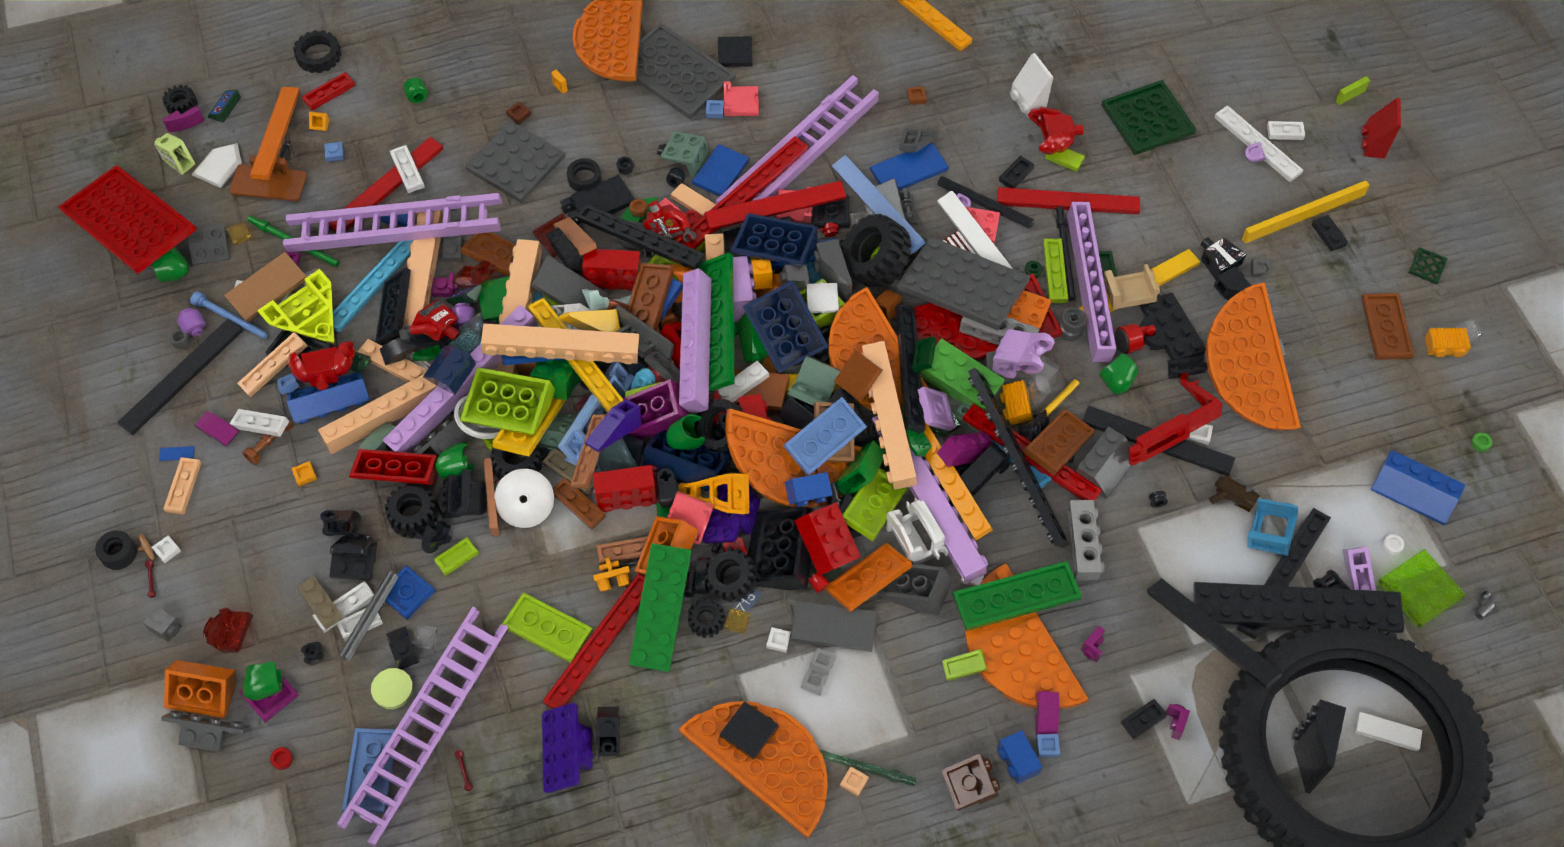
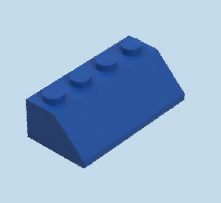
(338, 396)
(1418, 487)

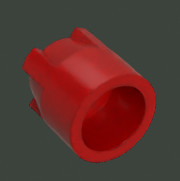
(818, 582)

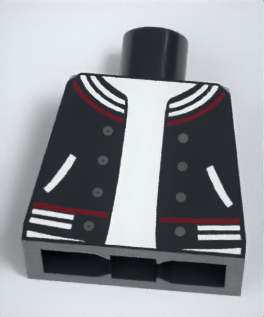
(1221, 256)

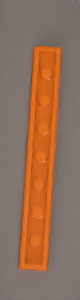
(275, 133)

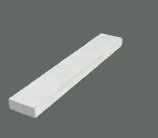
(1250, 135)
(970, 229)

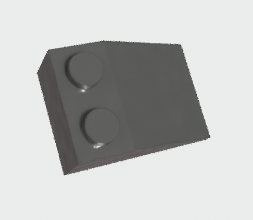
(832, 267)
(919, 588)

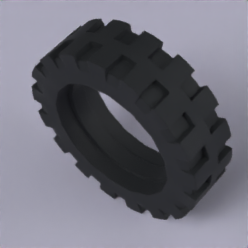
(315, 38)
(565, 250)
(705, 423)

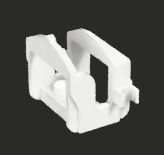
(908, 536)

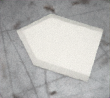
(219, 165)

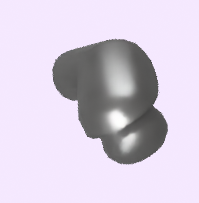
(1486, 604)

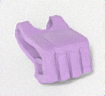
(1021, 352)

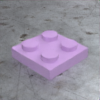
(936, 409)

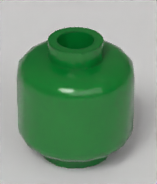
(415, 90)

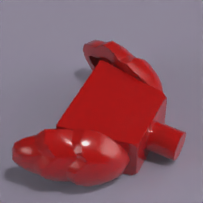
(1056, 129)
(323, 365)

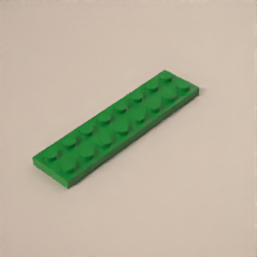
(722, 320)

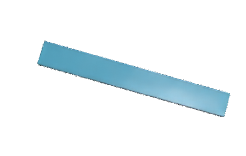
(371, 285)

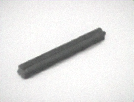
(368, 616)

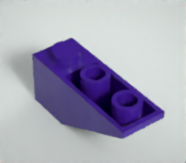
(616, 424)

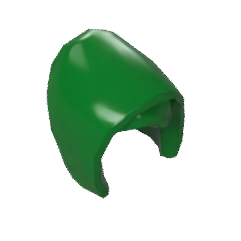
(171, 266)
(1119, 374)
(682, 434)
(452, 461)
(262, 681)

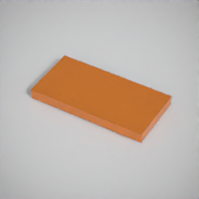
(868, 577)

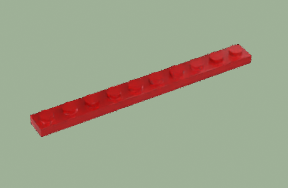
(751, 186)

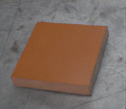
(858, 375)

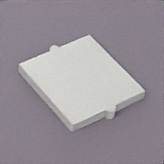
(822, 297)

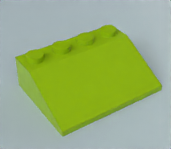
(507, 401)

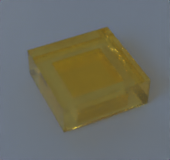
(239, 233)
(737, 621)

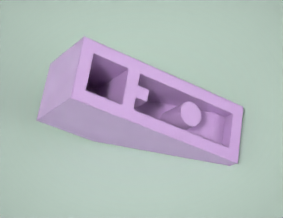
(1359, 568)

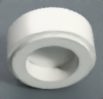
(1393, 544)

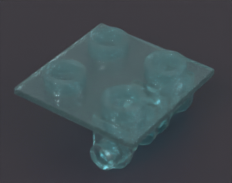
(470, 334)

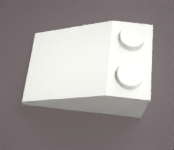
(1032, 85)

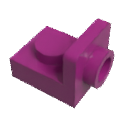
(444, 286)
(1091, 645)
(1179, 720)

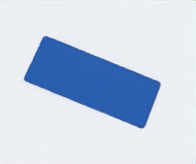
(176, 453)

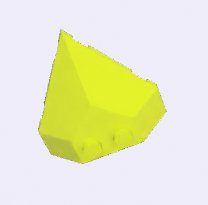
(306, 311)

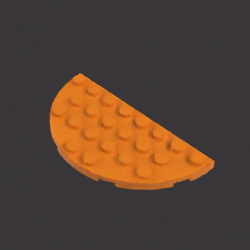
(609, 38)
(861, 324)
(1249, 361)
(759, 450)
(1023, 658)
(785, 774)

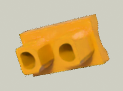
(603, 578)

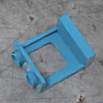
(1270, 542)

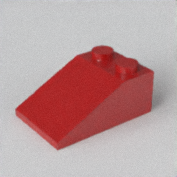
(1381, 130)

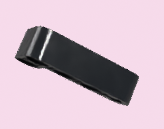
(984, 468)

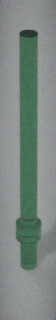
(894, 775)

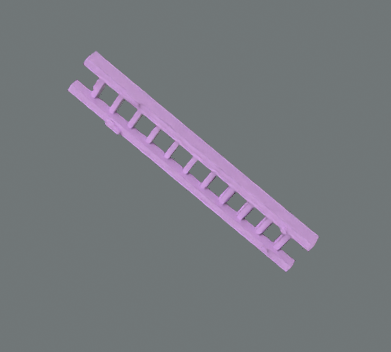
(820, 145)
(393, 234)
(411, 715)

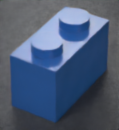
(807, 489)
(1019, 757)

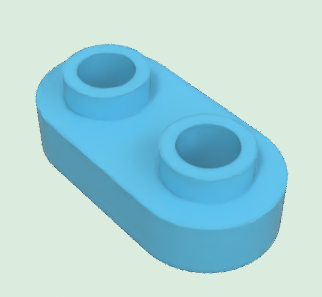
(643, 378)

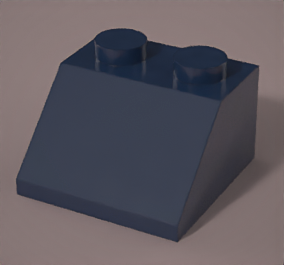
(450, 369)

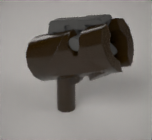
(1235, 491)

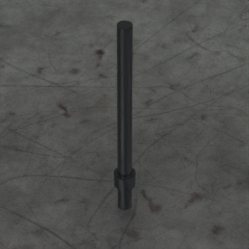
(1061, 223)

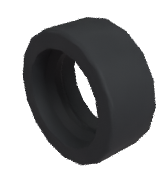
(579, 165)

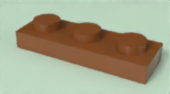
(578, 504)

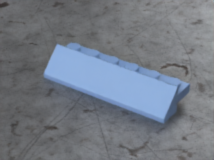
(575, 436)

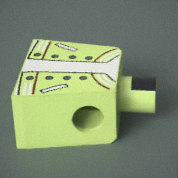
(171, 147)

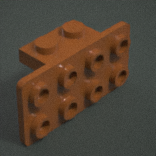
(282, 185)

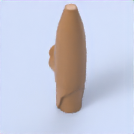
(145, 546)

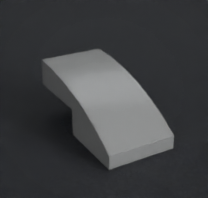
(818, 671)

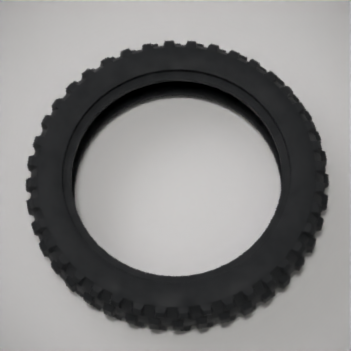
(1403, 668)

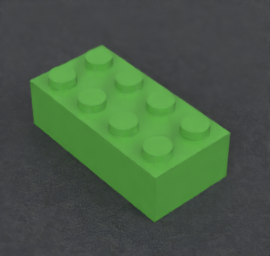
(951, 374)

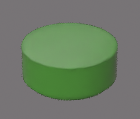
(1481, 442)

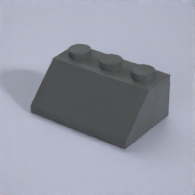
(1106, 461)

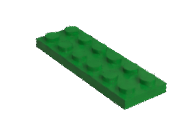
(1016, 595)
(660, 607)

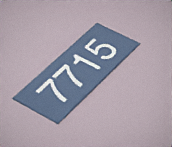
(746, 604)

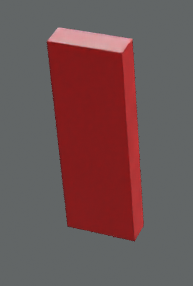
(328, 91)

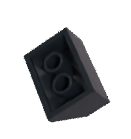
(797, 413)

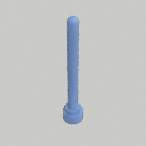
(200, 300)

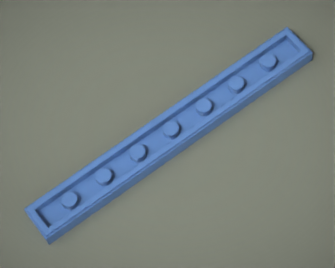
(873, 198)

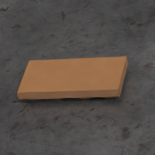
(265, 285)

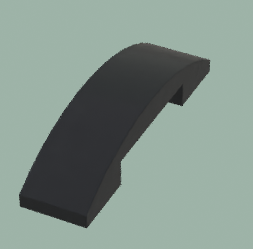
(394, 350)

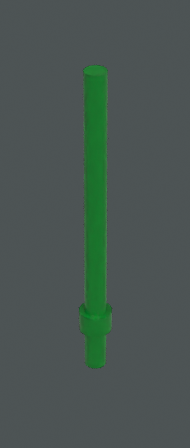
(266, 227)

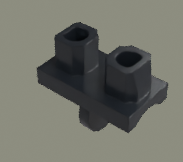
(434, 536)

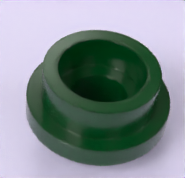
(1033, 264)

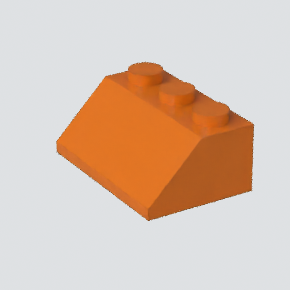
(668, 533)
(199, 688)

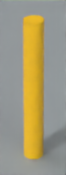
(1061, 396)

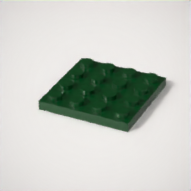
(1148, 117)

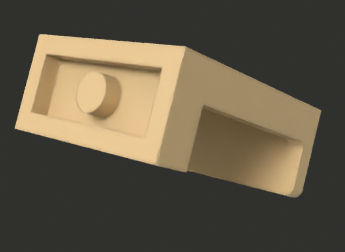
(1131, 288)

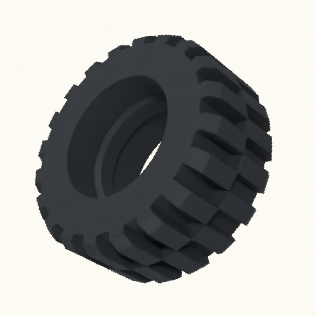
(888, 260)

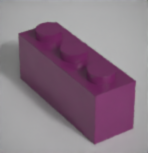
(964, 448)

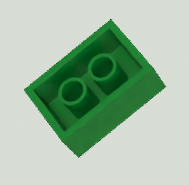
(559, 374)

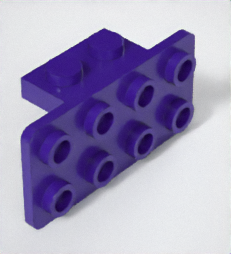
(725, 526)
(565, 748)

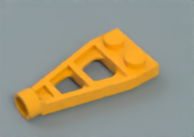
(737, 492)

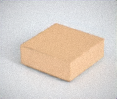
(854, 781)

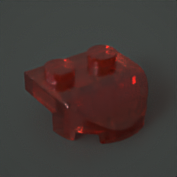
(474, 275)
(227, 630)

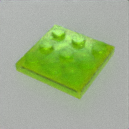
(1423, 588)

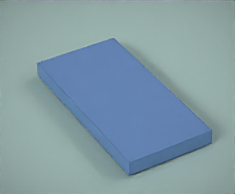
(824, 436)
(365, 751)

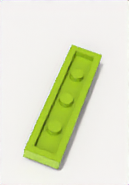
(1055, 270)

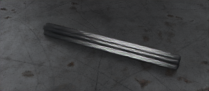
(986, 202)

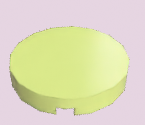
(392, 688)

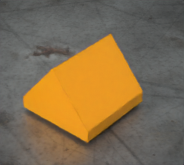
(318, 121)

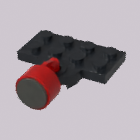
(1162, 328)

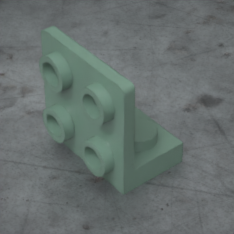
(686, 149)
(814, 382)
(556, 431)

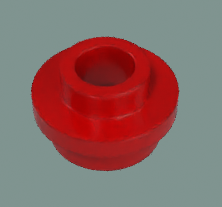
(830, 229)

